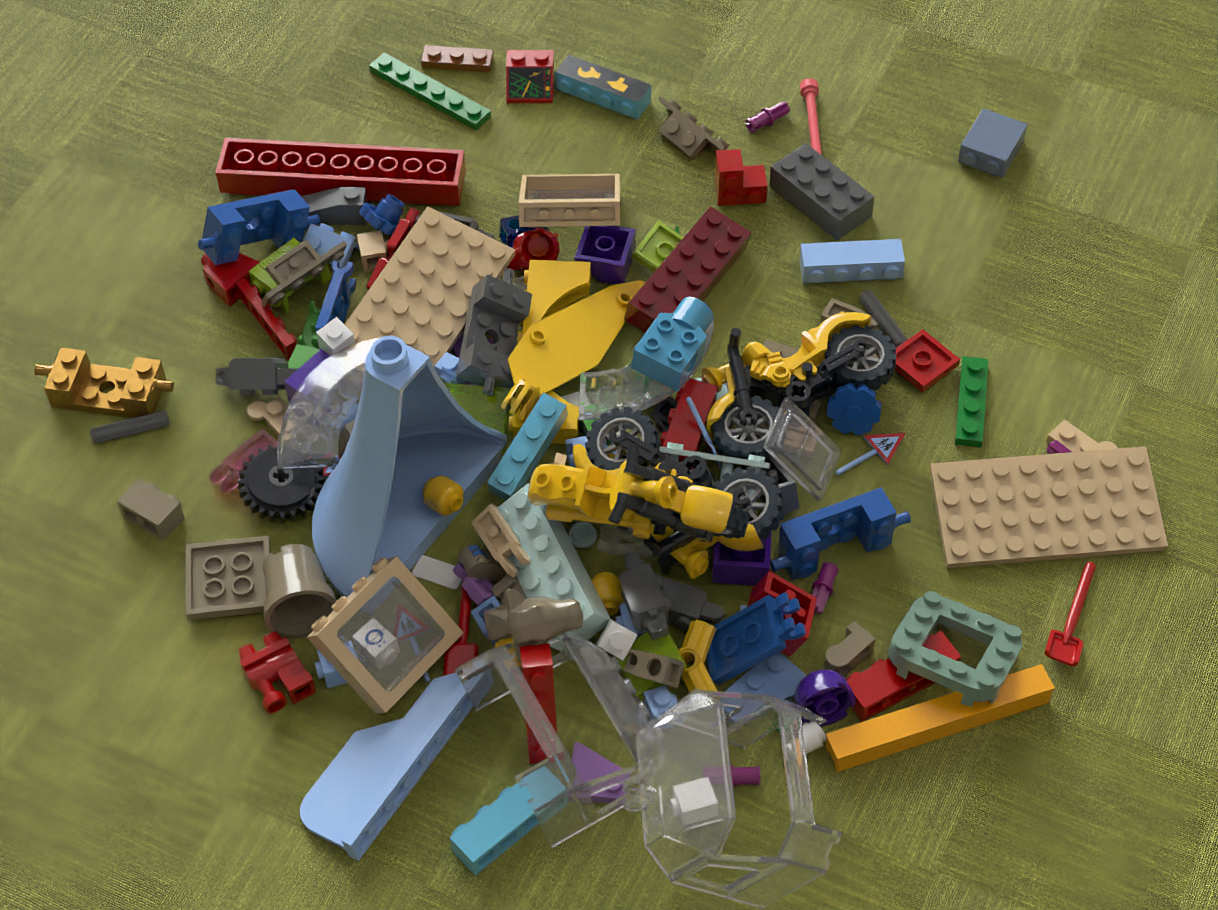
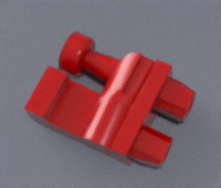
(275, 663)

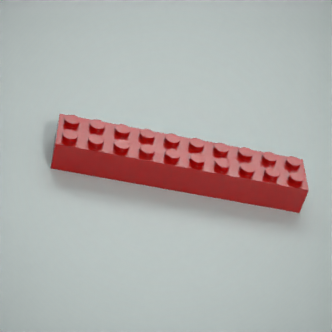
(314, 167)

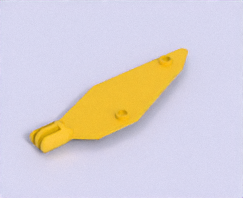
(566, 344)

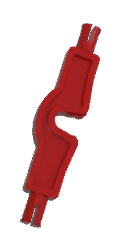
(394, 242)

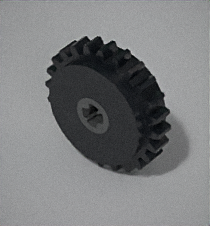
(278, 491)

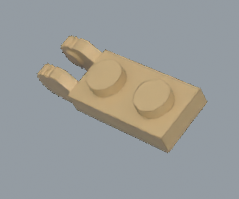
(500, 539)

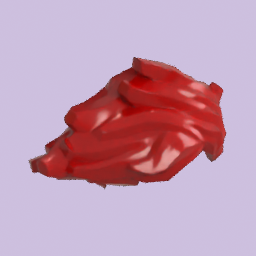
(534, 245)

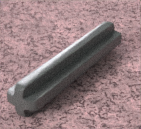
(882, 318)
(129, 426)

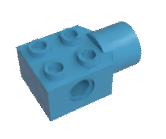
(674, 343)

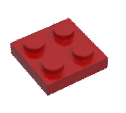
(924, 360)

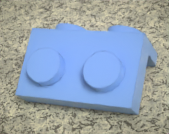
(325, 239)

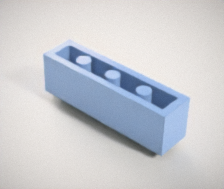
(851, 261)

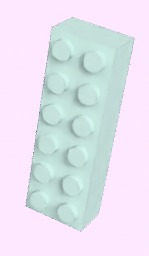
(554, 563)

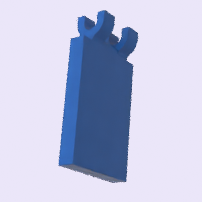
(338, 295)
(752, 636)

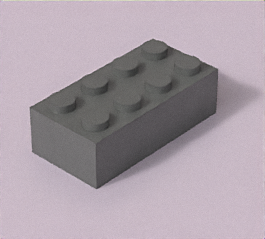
(821, 191)

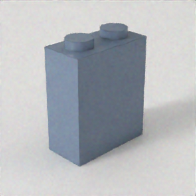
(992, 143)

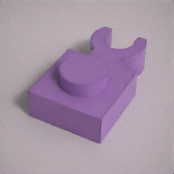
(477, 589)

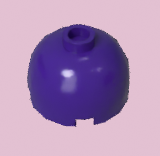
(825, 695)

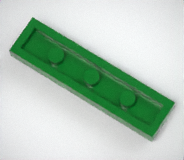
(971, 401)

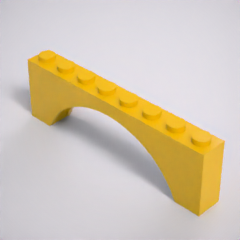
(553, 288)

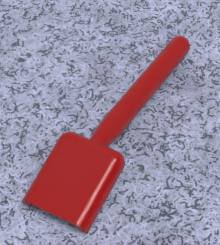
(1064, 646)
(461, 651)

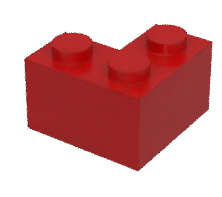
(738, 183)
(774, 586)

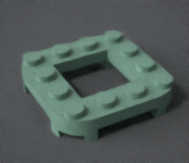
(975, 684)

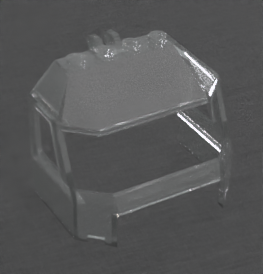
(558, 793)
(691, 799)

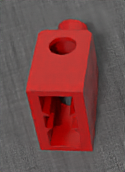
(223, 277)

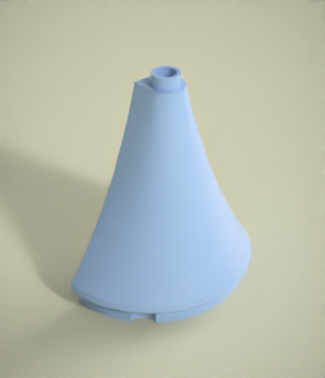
(400, 439)

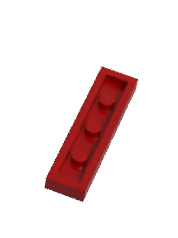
(264, 316)

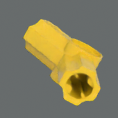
(696, 649)

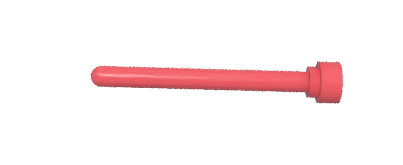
(809, 90)

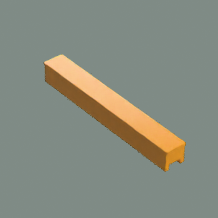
(935, 720)

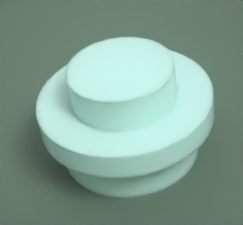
(582, 535)

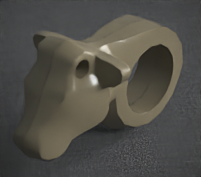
(532, 619)

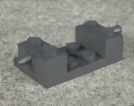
(497, 310)

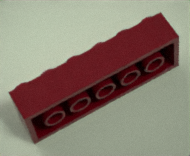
(690, 268)

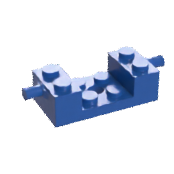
(274, 217)
(865, 516)

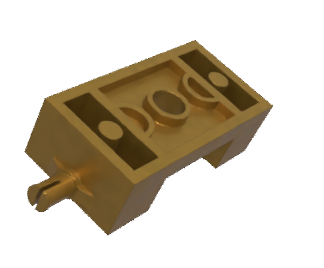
(79, 385)

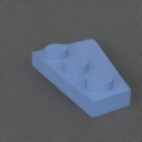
(770, 677)

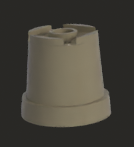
(295, 591)

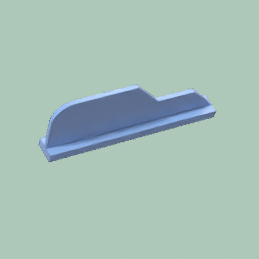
(382, 767)

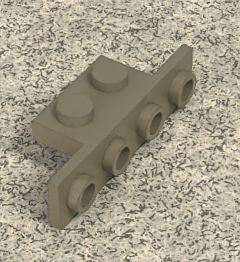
(686, 134)
(296, 266)

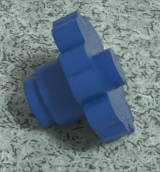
(385, 215)
(854, 409)

